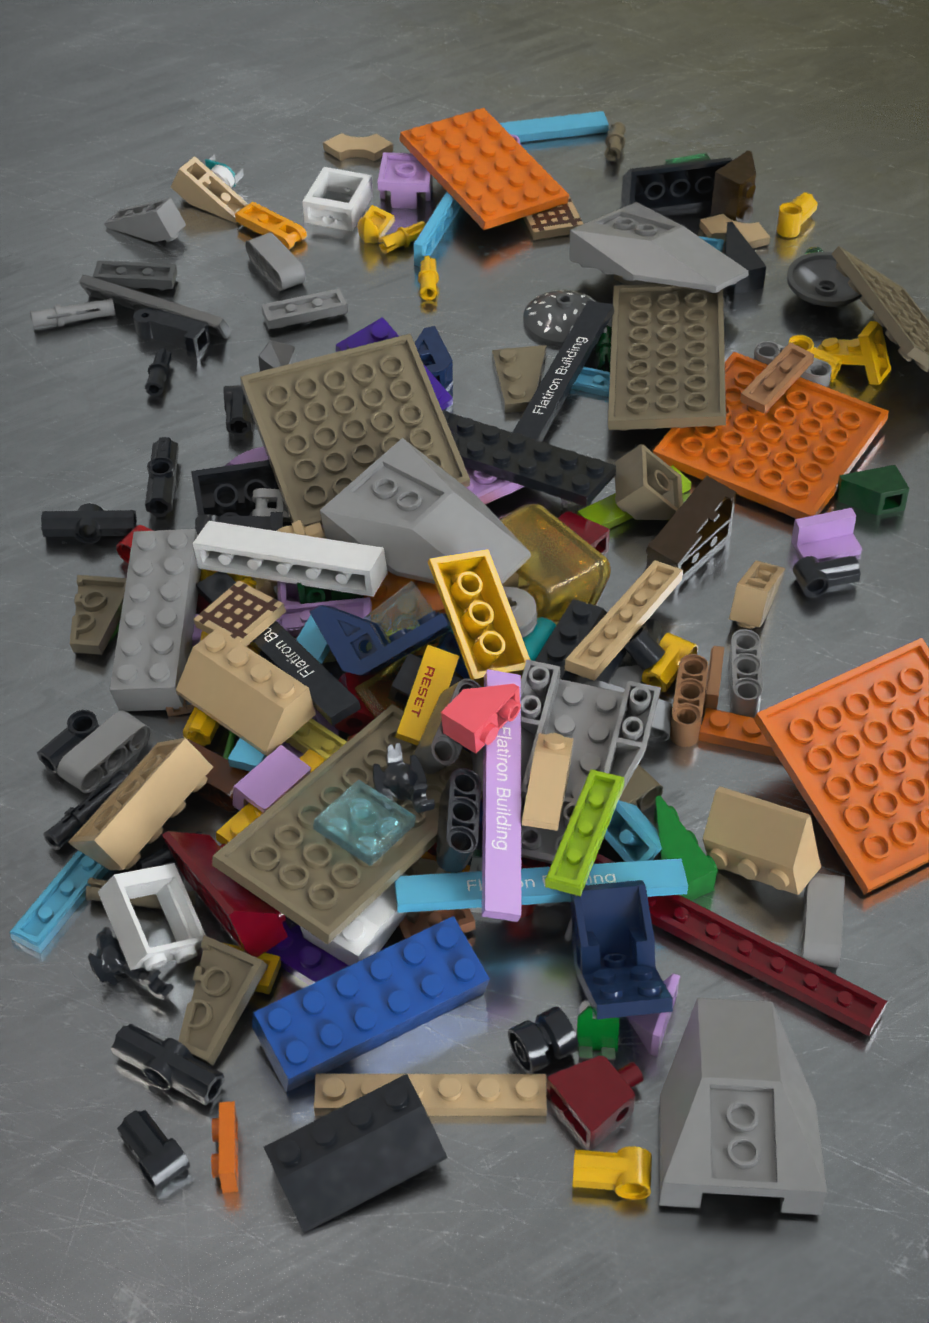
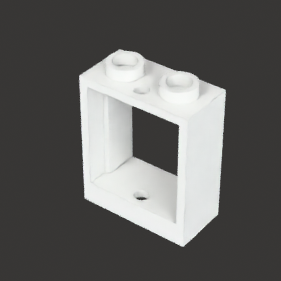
(345, 215)
(176, 905)

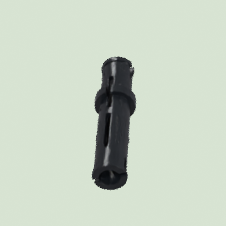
(76, 817)

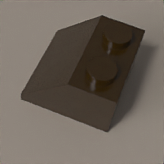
(735, 188)

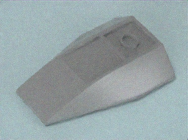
(607, 732)

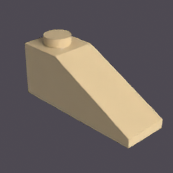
(206, 190)
(755, 594)
(548, 781)

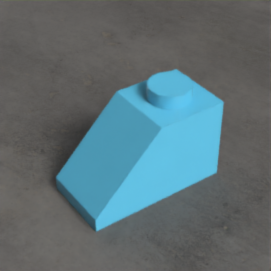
(632, 834)

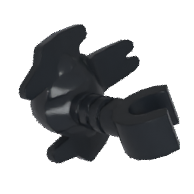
(402, 780)
(111, 961)

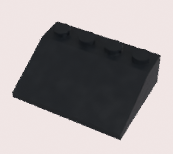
(230, 488)

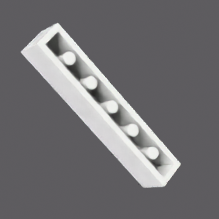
(291, 558)

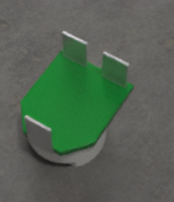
(595, 1033)

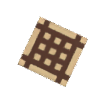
(554, 221)
(240, 613)

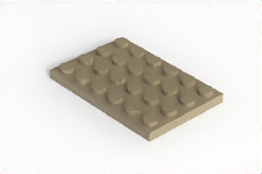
(892, 307)

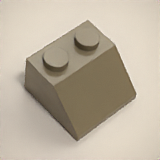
(647, 486)

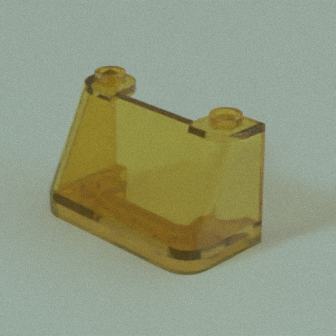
(560, 561)

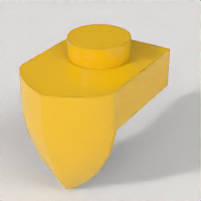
(374, 224)

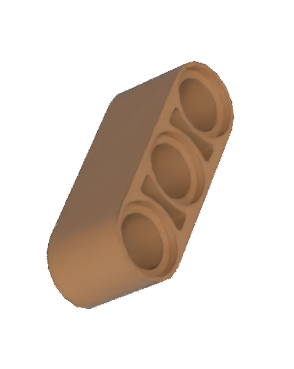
(689, 700)

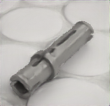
(40, 319)

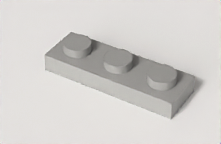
(304, 309)

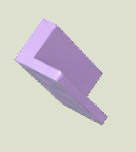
(826, 535)
(270, 780)

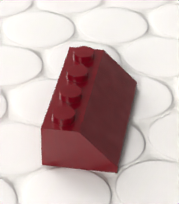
(242, 914)

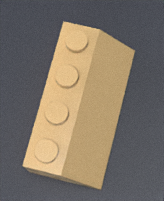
(244, 692)
(142, 804)

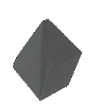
(276, 355)

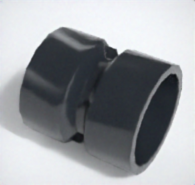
(545, 1039)

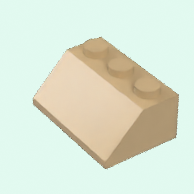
(761, 840)

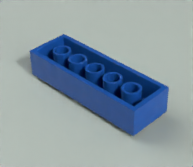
(369, 1003)

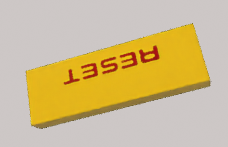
(431, 680)

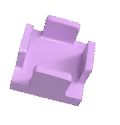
(403, 178)

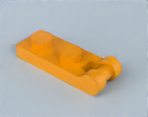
(265, 221)

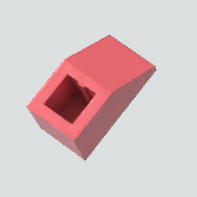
(479, 714)

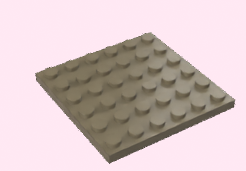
(340, 414)

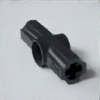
(162, 477)
(88, 523)
(168, 1064)

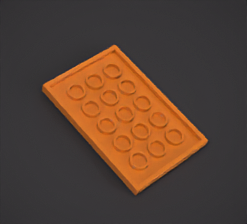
(484, 168)

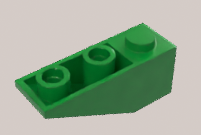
(683, 845)

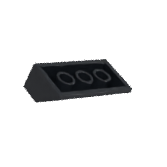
(672, 185)
(568, 634)
(355, 1152)

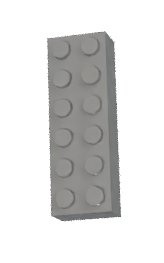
(156, 620)

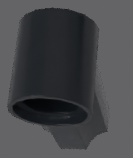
(237, 411)
(818, 576)
(645, 645)
(79, 726)
(156, 1155)

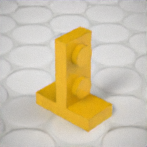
(865, 350)

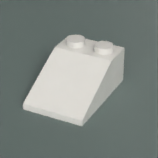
(365, 933)

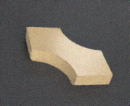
(367, 147)
(753, 232)

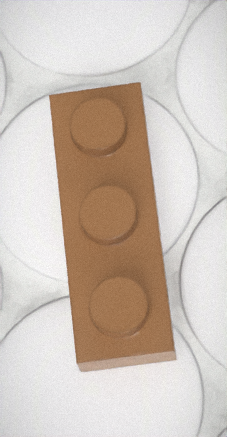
(777, 377)

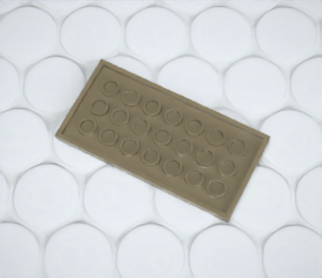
(666, 358)
(306, 872)

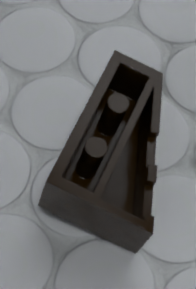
(695, 528)

